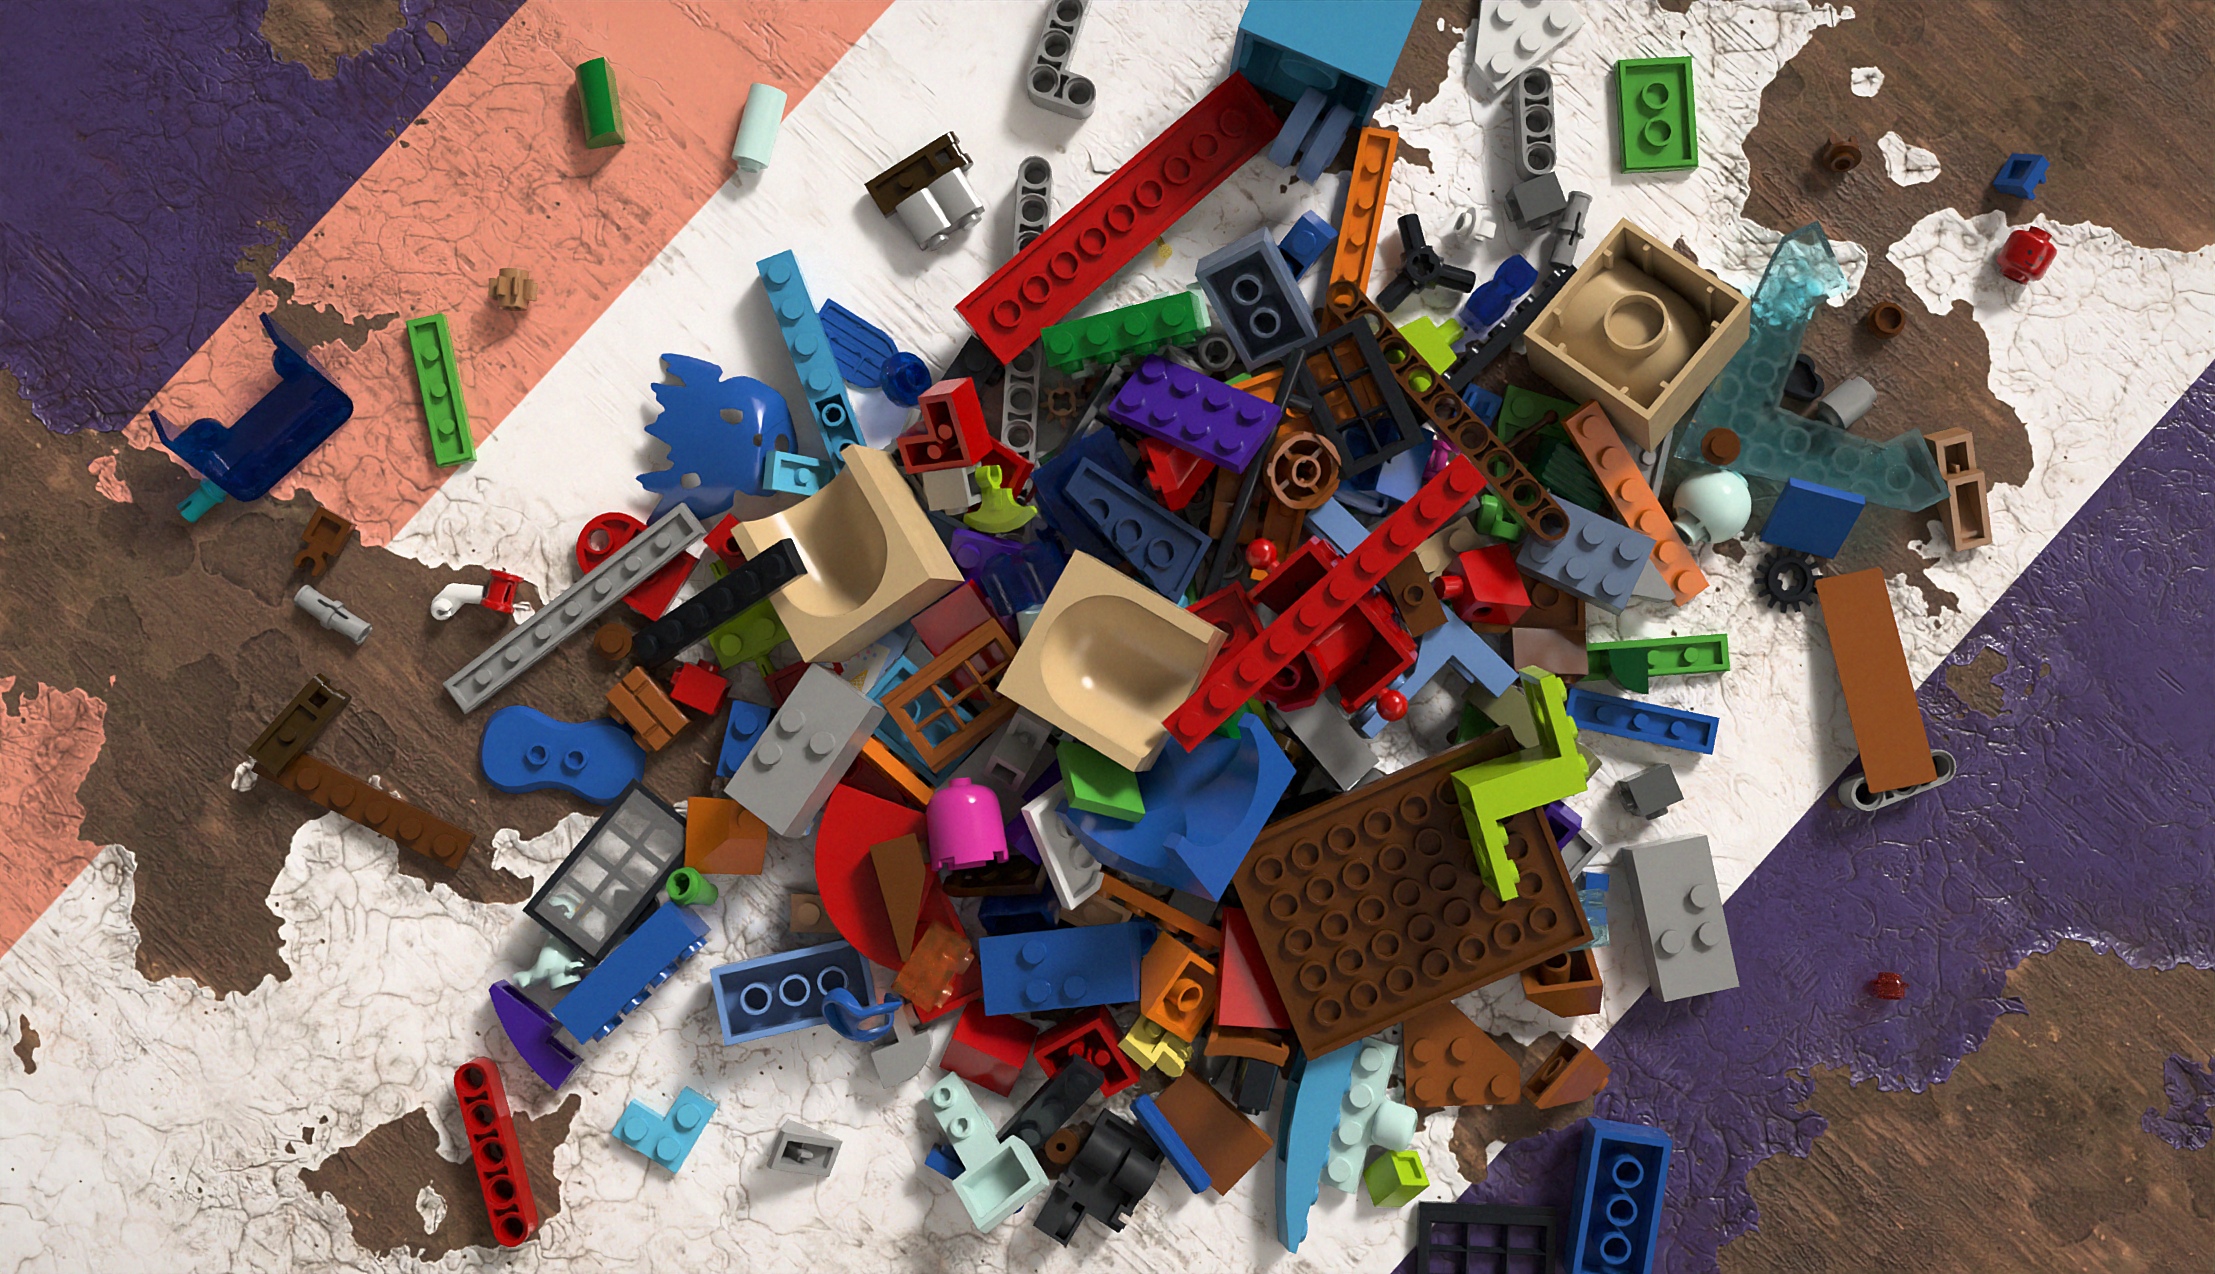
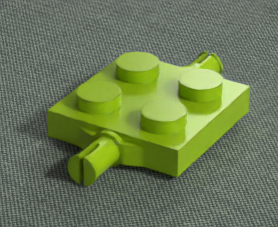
(749, 635)

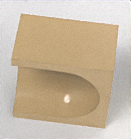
(1638, 333)
(865, 556)
(1111, 661)

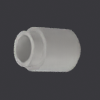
(1846, 403)

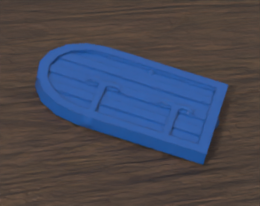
(856, 345)

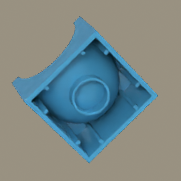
(1326, 44)

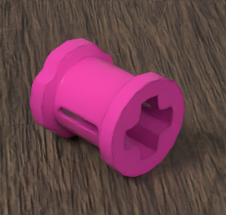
(1441, 452)

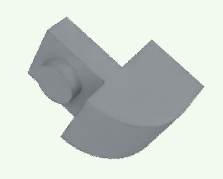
(1018, 749)
(908, 1053)

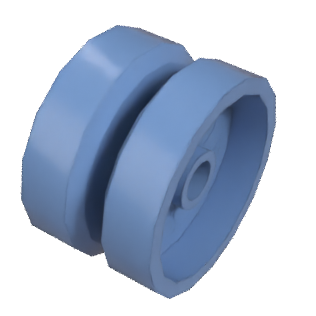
(1312, 136)

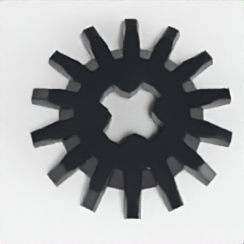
(1801, 572)

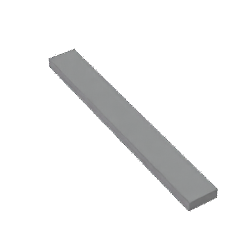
(575, 608)

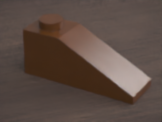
(901, 879)

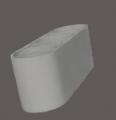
(1541, 109)
(1945, 771)

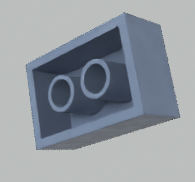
(1257, 299)
(1593, 562)

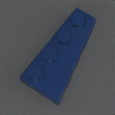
(1142, 531)

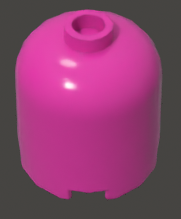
(965, 826)

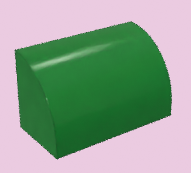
(599, 104)

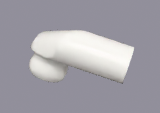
(454, 597)

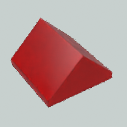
(989, 1048)

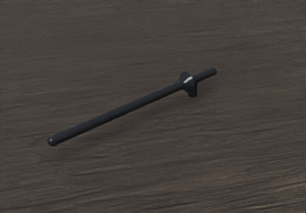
(1285, 399)

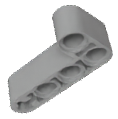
(1057, 68)

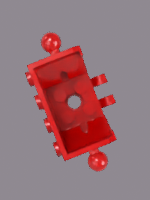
(1390, 648)

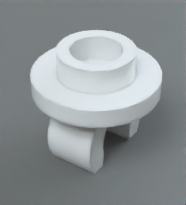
(1471, 227)

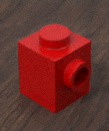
(724, 544)
(701, 686)

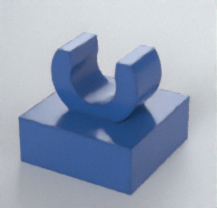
(2022, 175)
(1481, 402)

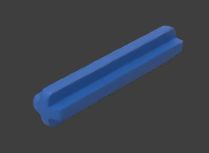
(1170, 1143)

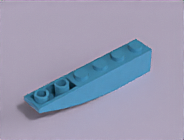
(811, 354)
(1304, 1132)

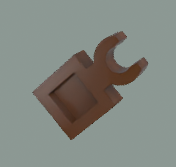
(327, 535)

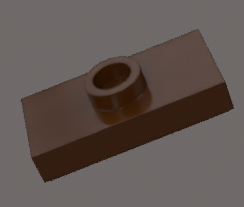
(1414, 596)

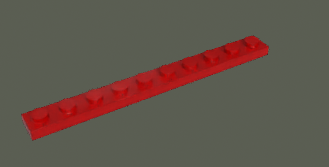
(1324, 603)

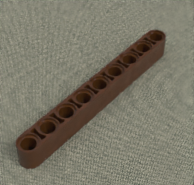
(1454, 429)

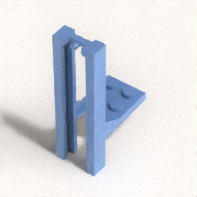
(1447, 643)

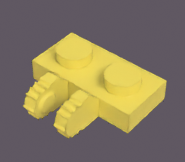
(1151, 1043)

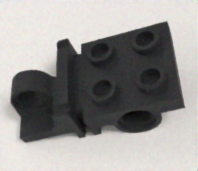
(1107, 1177)

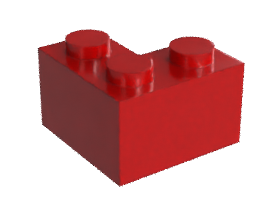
(951, 429)
(1093, 1037)

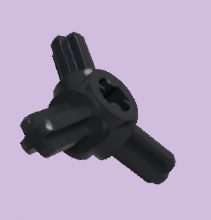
(1436, 271)

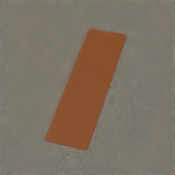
(1876, 680)

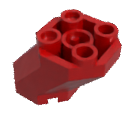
(1173, 471)
(1320, 663)

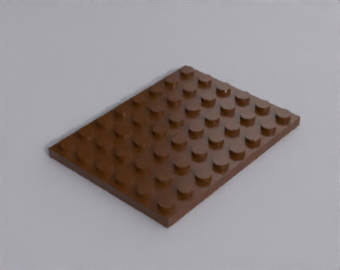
(1382, 908)

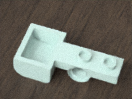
(996, 1174)

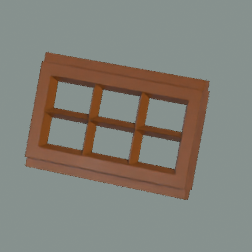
(937, 670)

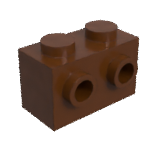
(1552, 650)

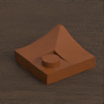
(1251, 1042)

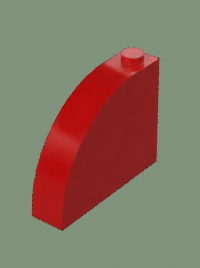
(847, 872)

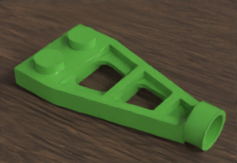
(1519, 412)

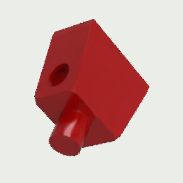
(1484, 586)

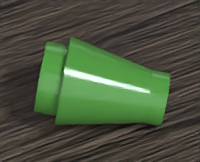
(690, 888)

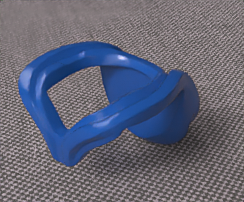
(845, 1013)

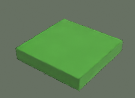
(1099, 783)

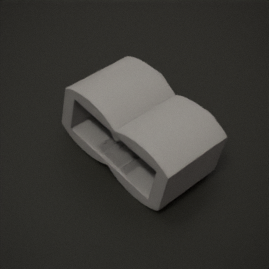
(940, 210)

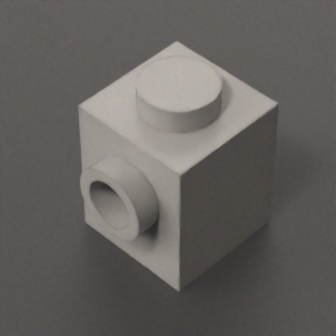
(952, 489)

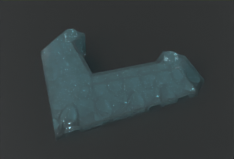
(1786, 445)

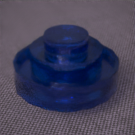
(904, 379)

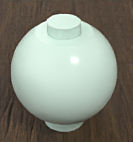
(1711, 506)

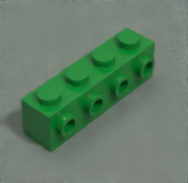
(1122, 332)

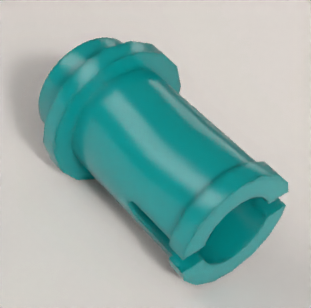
(201, 500)

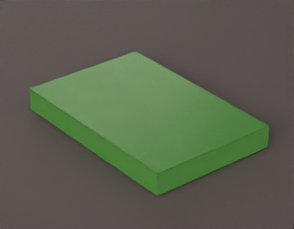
(1656, 114)

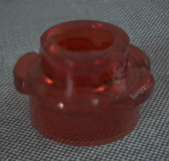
(1889, 986)

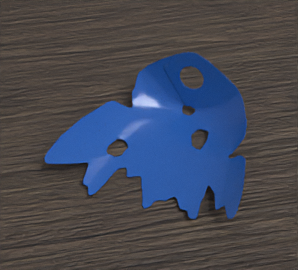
(707, 444)

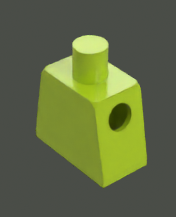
(1431, 344)

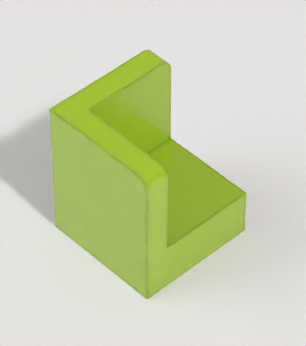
(1395, 1178)

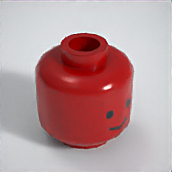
(2026, 255)

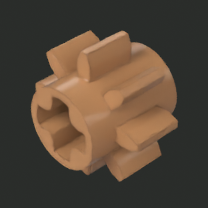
(513, 289)
(1061, 393)

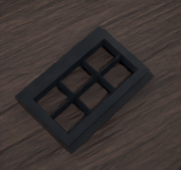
(1385, 384)
(1485, 1214)

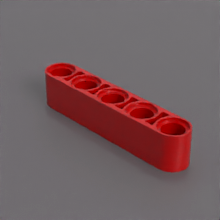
(489, 1168)

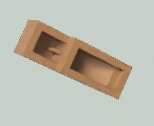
(1966, 510)

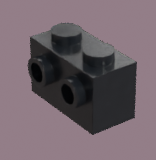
(977, 363)

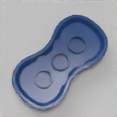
(533, 752)

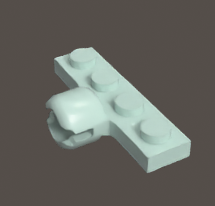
(1367, 1117)

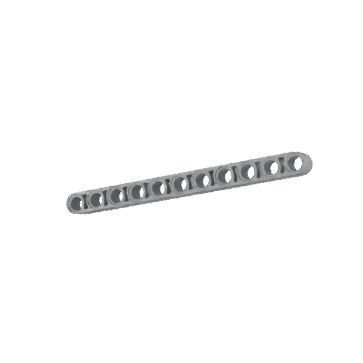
(1029, 382)

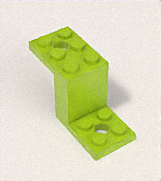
(1521, 780)

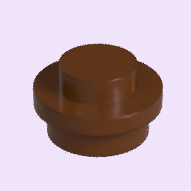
(1885, 320)
(1720, 446)
(613, 641)

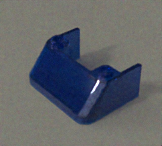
(273, 432)

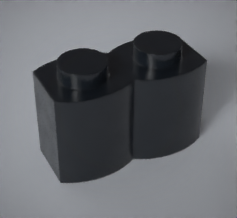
(1253, 1084)

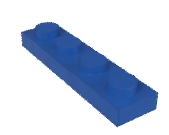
(1642, 721)

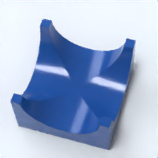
(1198, 811)

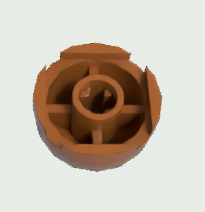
(1301, 470)

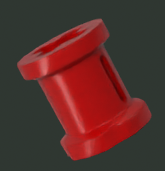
(501, 591)

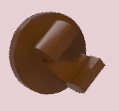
(1841, 155)

